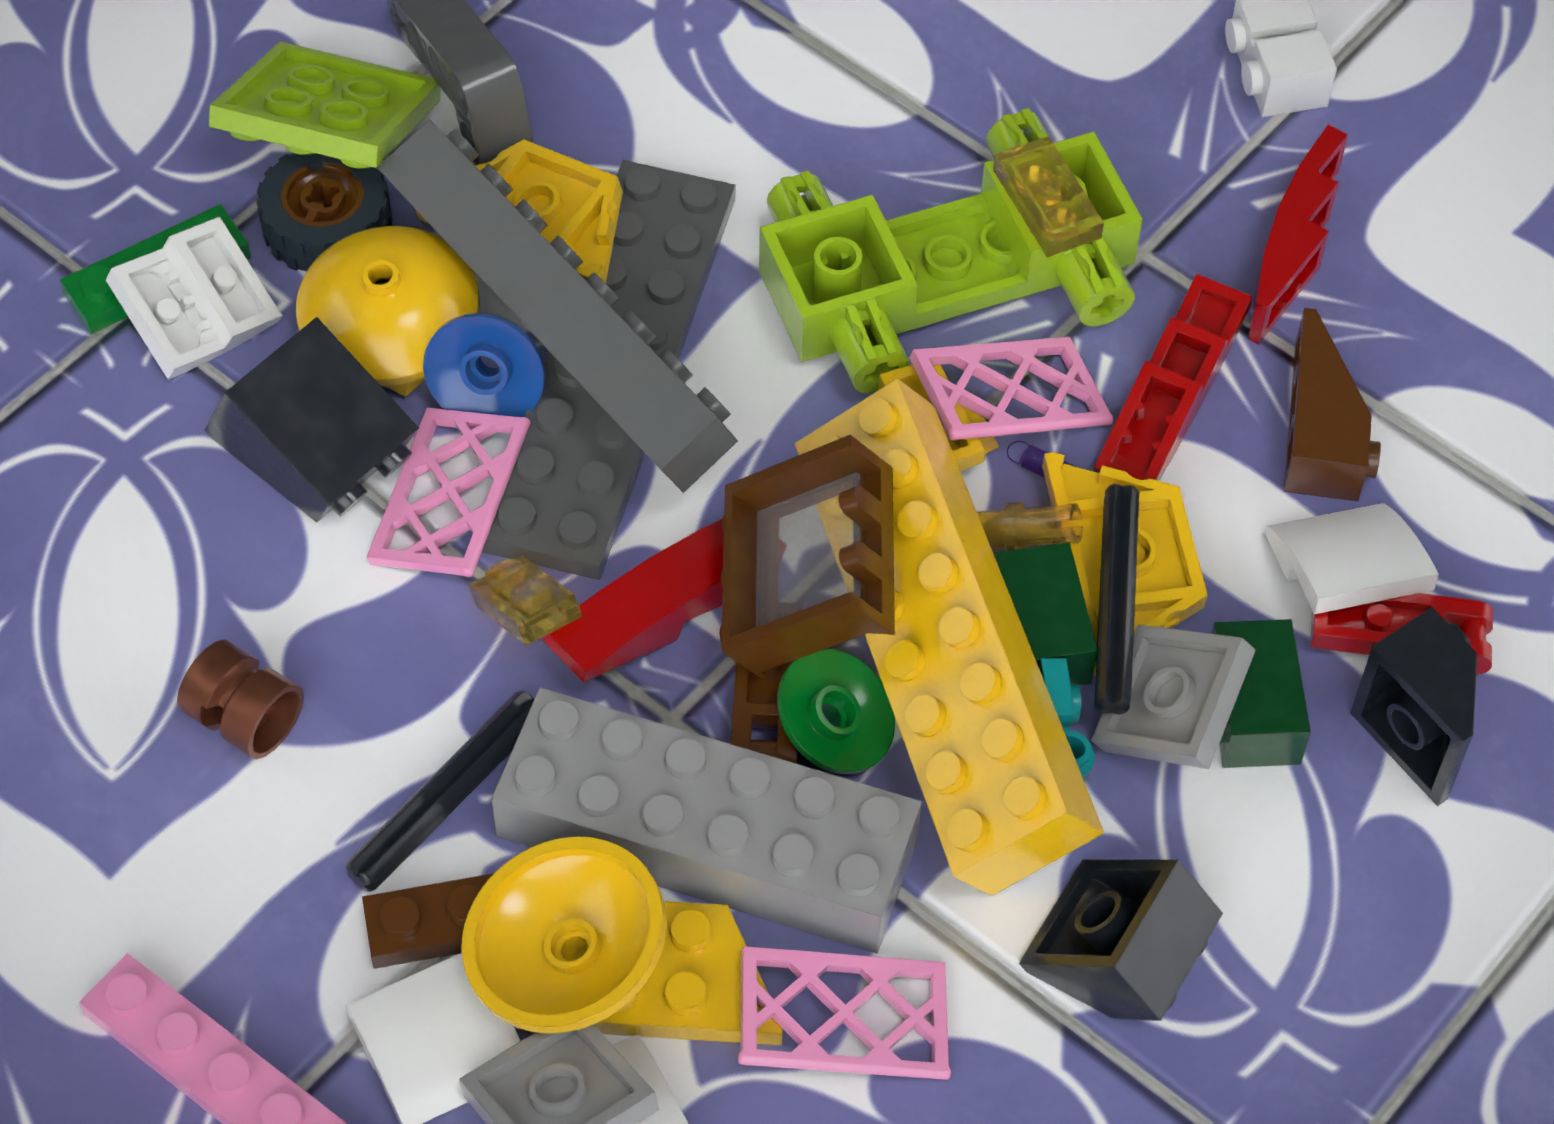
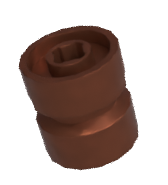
(246, 704)

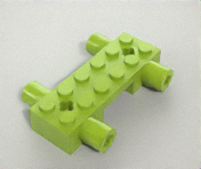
(858, 280)

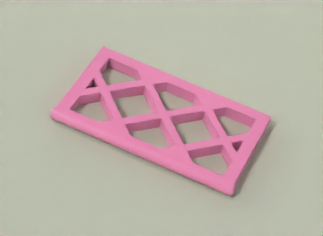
(945, 394)
(399, 512)
(878, 973)

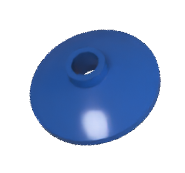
(466, 384)

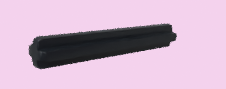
(1117, 600)
(440, 794)

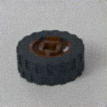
(317, 202)

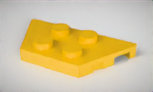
(569, 196)
(1168, 566)
(693, 984)

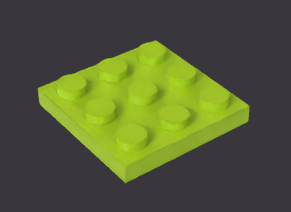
(325, 105)

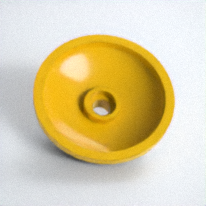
(390, 322)
(543, 911)

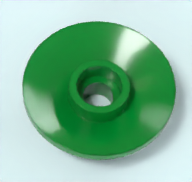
(850, 698)

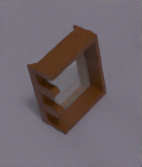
(807, 555)

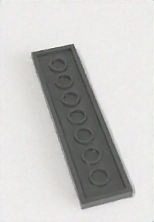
(575, 458)

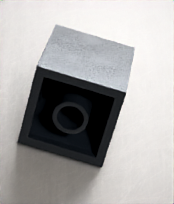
(313, 423)

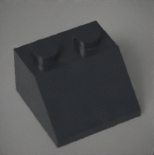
(1421, 700)
(1124, 936)

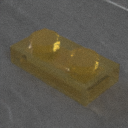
(1048, 196)
(524, 599)

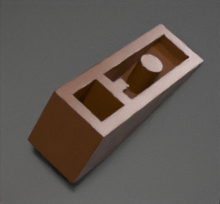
(1327, 420)

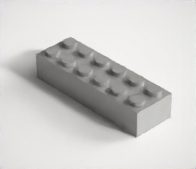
(711, 817)

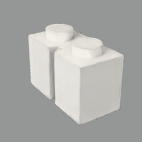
(1280, 62)

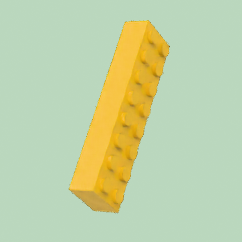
(962, 664)

